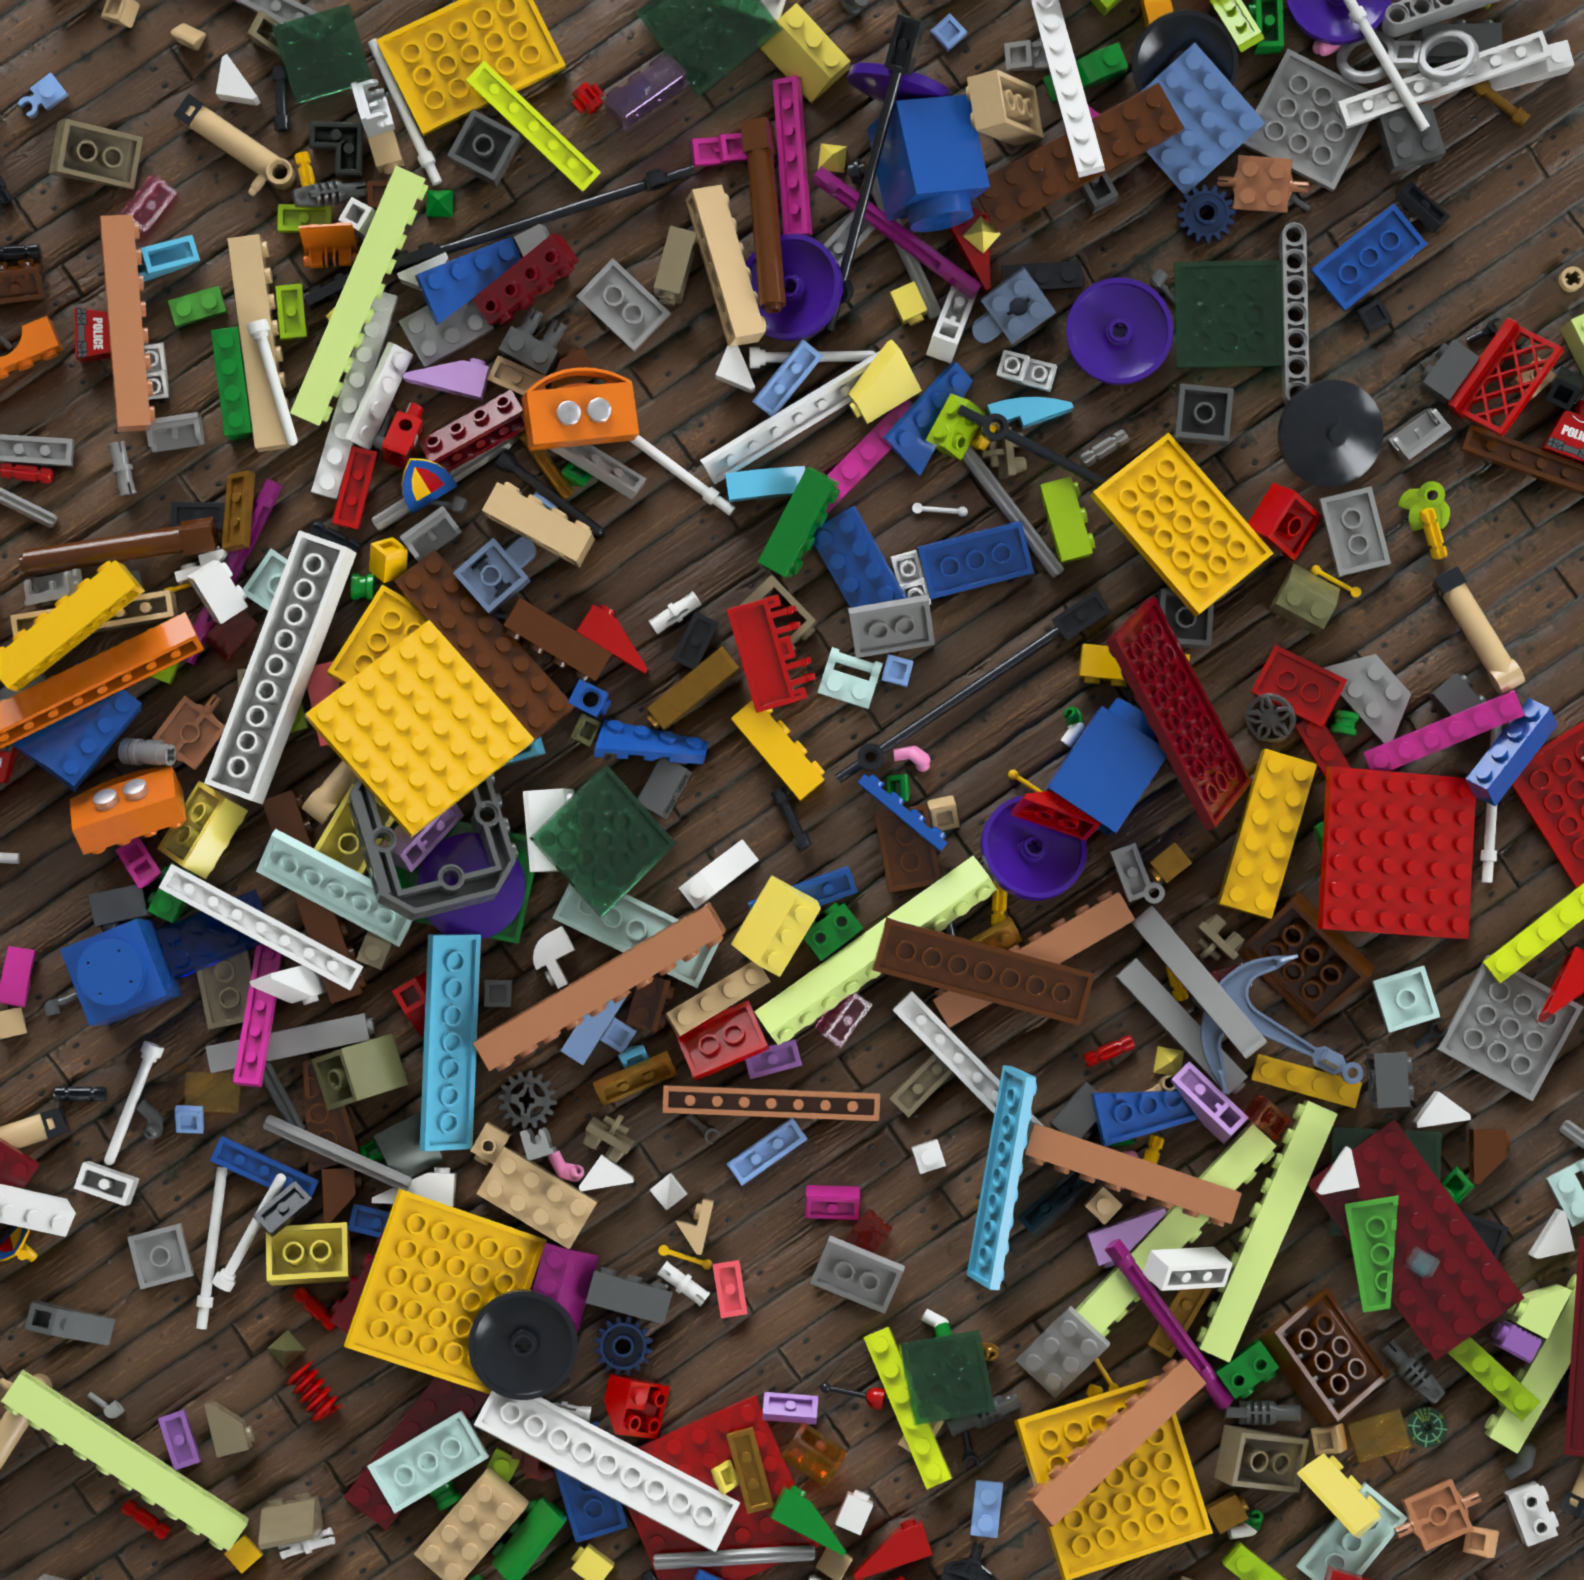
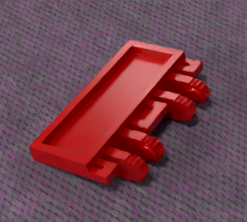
(765, 654)

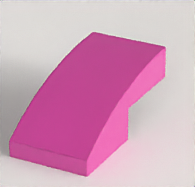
(717, 150)
(139, 862)
(16, 976)

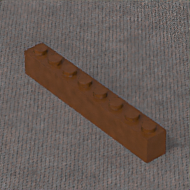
(321, 924)

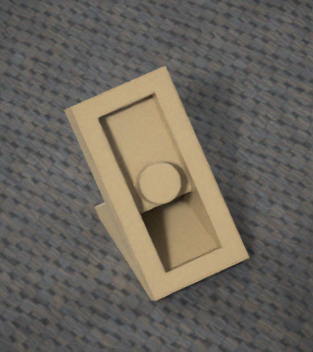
(697, 1233)

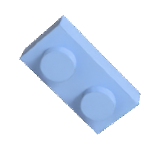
(986, 1508)

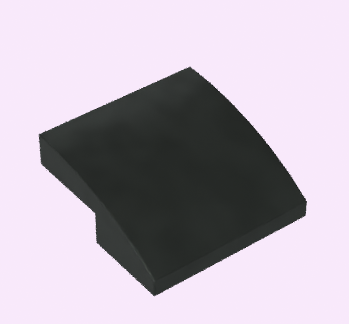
(401, 1147)

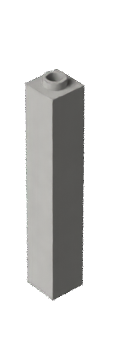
(1175, 1020)
(298, 1040)

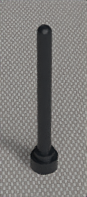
(508, 463)

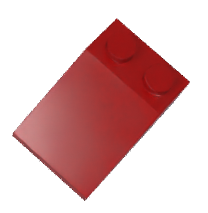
(1055, 813)

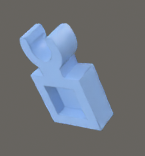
(46, 93)

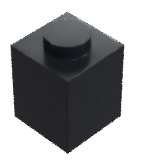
(1565, 388)

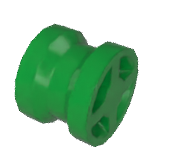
(362, 586)
(1344, 722)
(445, 1495)

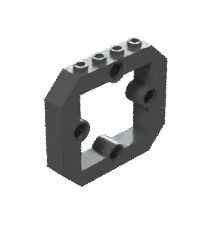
(435, 896)

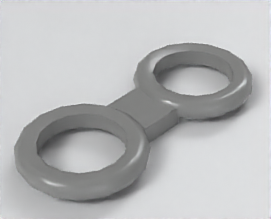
(1412, 56)

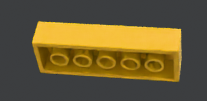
(67, 624)
(1266, 834)

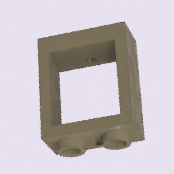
(675, 265)
(772, 584)

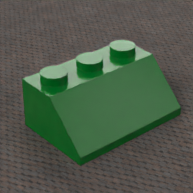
(528, 1538)

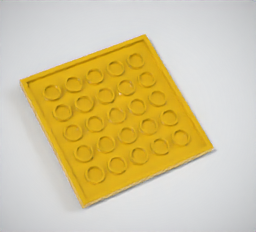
(419, 728)
(433, 1281)
(1137, 1508)

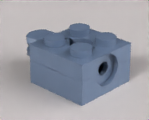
(1012, 308)
(496, 573)

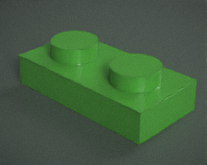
(197, 306)

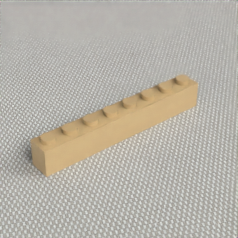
(256, 303)

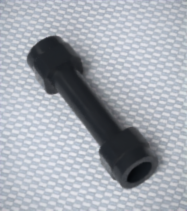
(281, 121)
(781, 798)

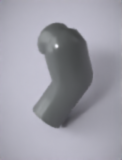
(154, 1120)
(1524, 1461)

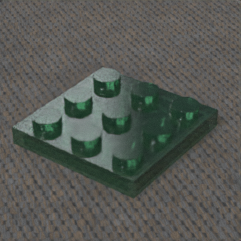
(322, 53)
(946, 1377)

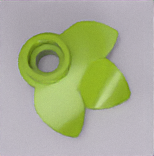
(1417, 500)

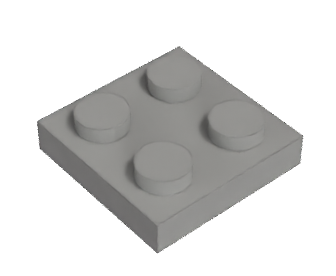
(160, 1256)

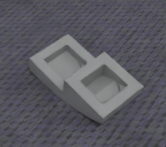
(1025, 56)

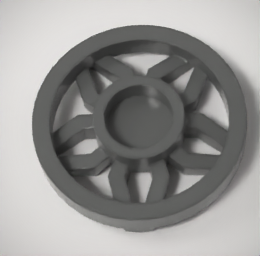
(1270, 718)

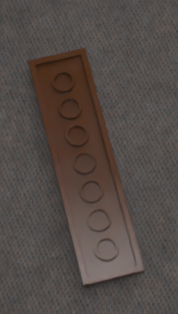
(1051, 170)
(484, 645)
(983, 971)

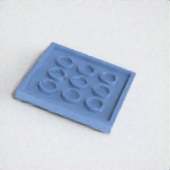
(1212, 114)

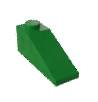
(1095, 69)
(800, 1515)

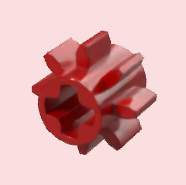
(587, 98)

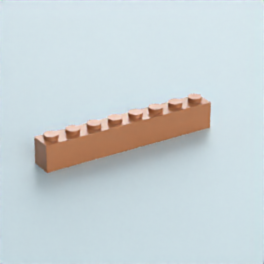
(125, 323)
(1055, 946)
(771, 1102)
(1132, 1173)
(1114, 1443)

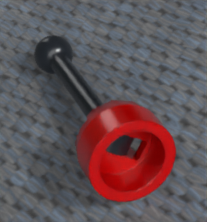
(873, 1398)

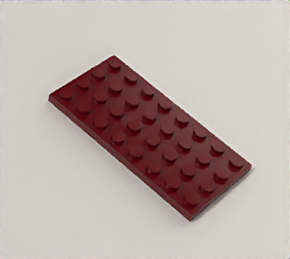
(1179, 713)
(1469, 1281)

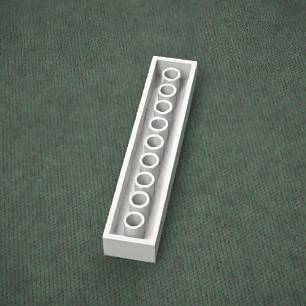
(280, 667)

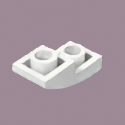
(158, 370)
(1026, 371)
(187, 569)
(909, 574)

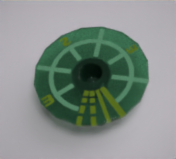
(1427, 1427)

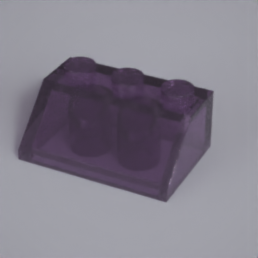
(646, 91)

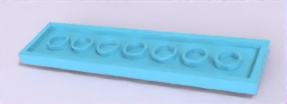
(449, 1041)
(1001, 1177)

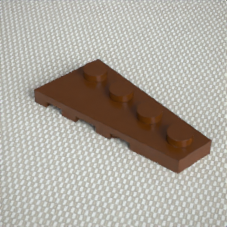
(330, 1125)

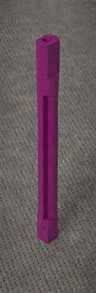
(898, 234)
(237, 559)
(1126, 1264)

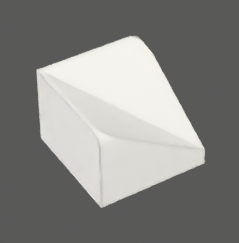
(668, 1191)

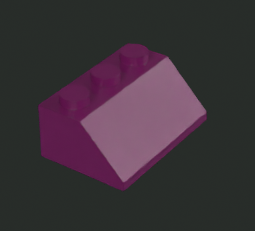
(566, 1277)

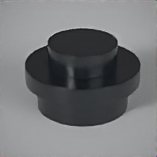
(857, 171)

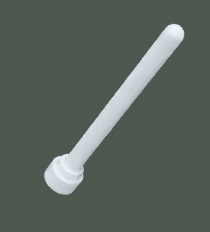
(259, 331)
(761, 357)
(150, 1054)
(226, 1277)

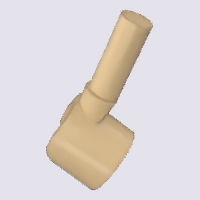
(1161, 1085)

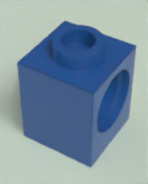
(579, 693)

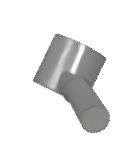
(113, 1410)

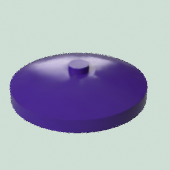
(1329, 19)
(874, 81)
(811, 288)
(1119, 331)
(1028, 857)
(483, 918)

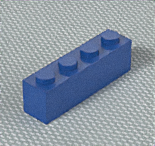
(1511, 752)

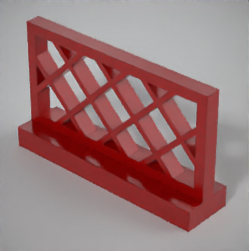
(1485, 372)

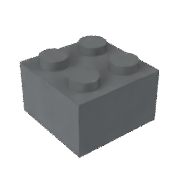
(1405, 144)
(484, 148)
(1203, 414)
(1188, 629)
(1389, 1079)

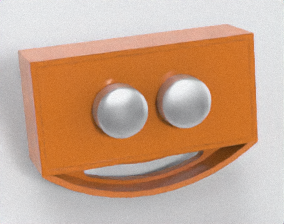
(580, 411)
(127, 809)

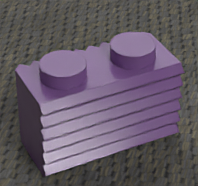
(1515, 1340)

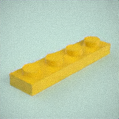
(1305, 1081)

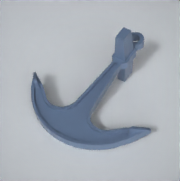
(1237, 986)

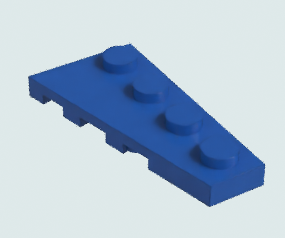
(461, 279)
(909, 434)
(651, 744)
(1135, 1114)

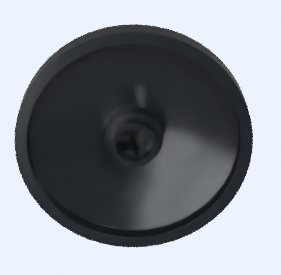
(1172, 35)
(1330, 433)
(523, 1344)

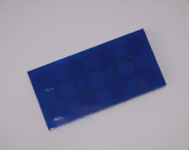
(204, 940)

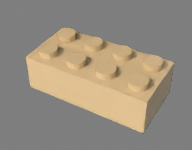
(1004, 107)
(543, 527)
(537, 1197)
(472, 1527)

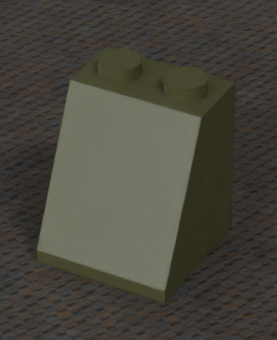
(1305, 600)
(359, 1071)

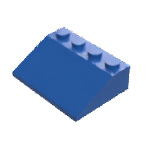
(80, 741)

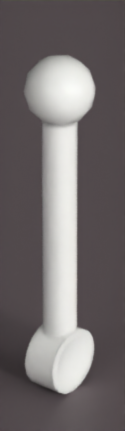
(917, 508)

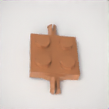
(1262, 184)
(192, 730)
(1437, 1515)

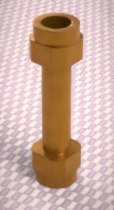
(1518, 116)

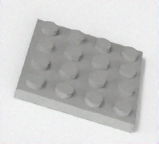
(1306, 120)
(1500, 1033)

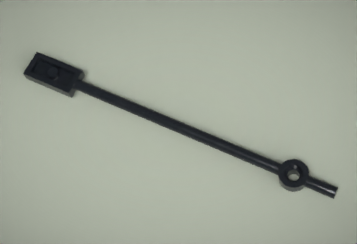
(901, 60)
(653, 181)
(1033, 447)
(1067, 624)

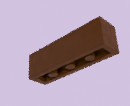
(557, 640)

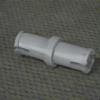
(122, 468)

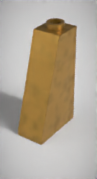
(692, 689)

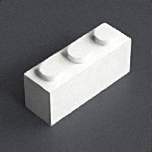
(35, 1210)
(1187, 1268)

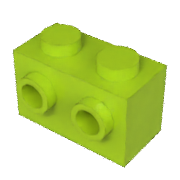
(951, 432)

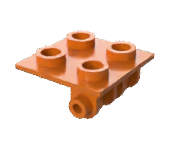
(327, 243)

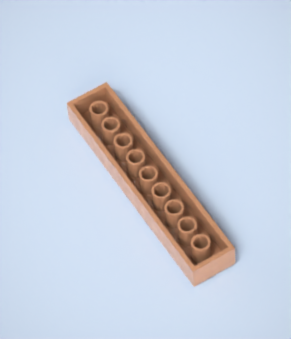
(600, 986)

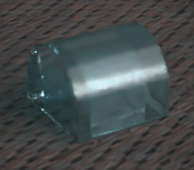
(1422, 1263)

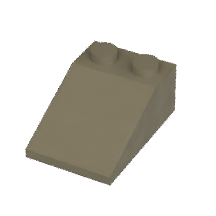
(95, 154)
(1260, 1459)
(290, 1521)

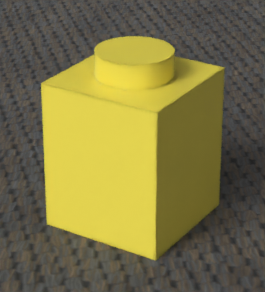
(908, 304)
(591, 1563)

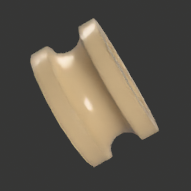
(1568, 271)

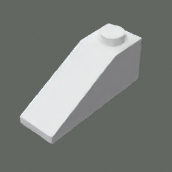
(1558, 64)
(950, 325)
(718, 874)
(292, 985)
(433, 1185)

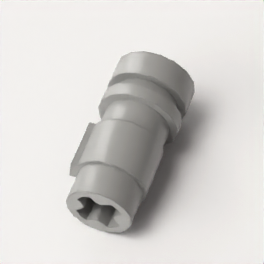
(150, 752)

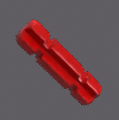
(26, 472)
(1109, 1051)
(314, 1307)
(145, 1519)

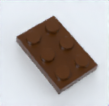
(905, 855)

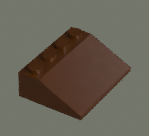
(1327, 961)
(1324, 1357)

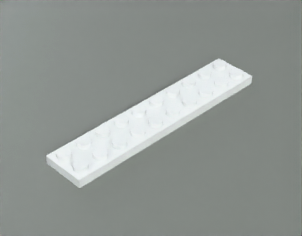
(610, 1466)

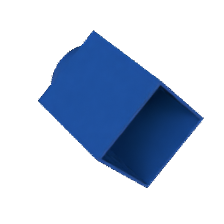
(931, 163)
(1109, 765)
(111, 972)

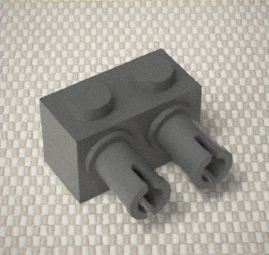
(529, 352)

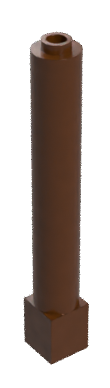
(760, 147)
(190, 538)

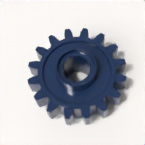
(1210, 201)
(633, 1334)

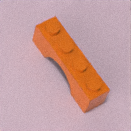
(37, 342)

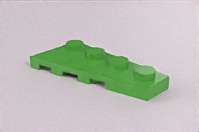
(1372, 1242)

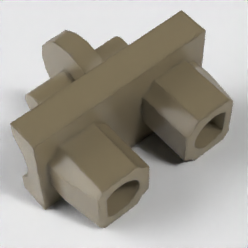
(1002, 456)
(1228, 946)
(612, 1133)

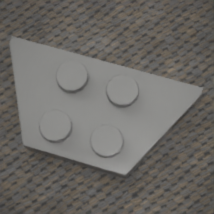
(1373, 694)

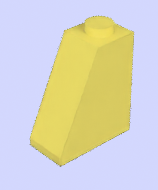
(883, 384)

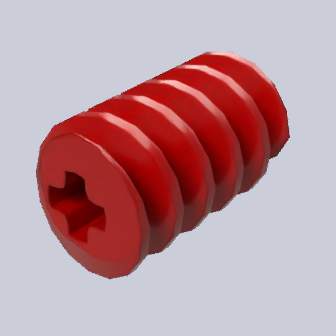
(313, 1393)

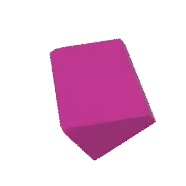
(832, 1202)

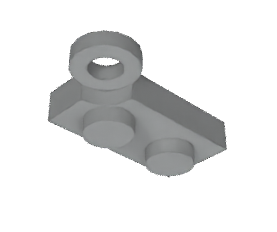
(1133, 874)

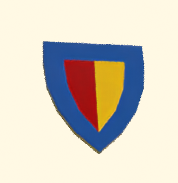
(424, 482)
(14, 1245)

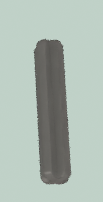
(280, 1097)

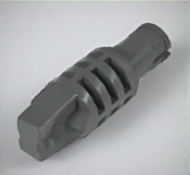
(327, 193)
(1413, 1372)
(1003, 1407)
(1263, 1412)

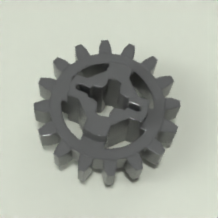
(529, 1083)

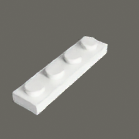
(378, 396)

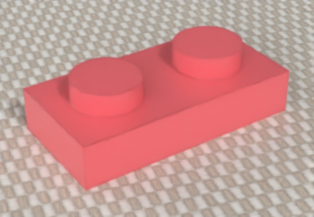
(730, 1288)

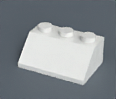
(538, 808)

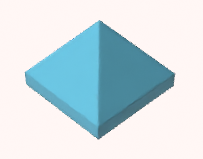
(633, 1055)

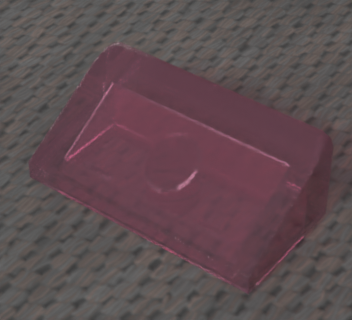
(149, 202)
(843, 1019)

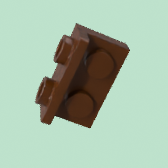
(21, 281)
(648, 1005)

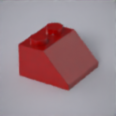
(1284, 520)

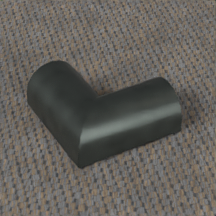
(346, 140)

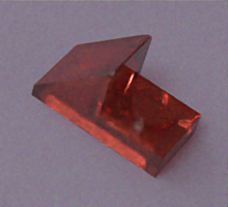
(1267, 1116)

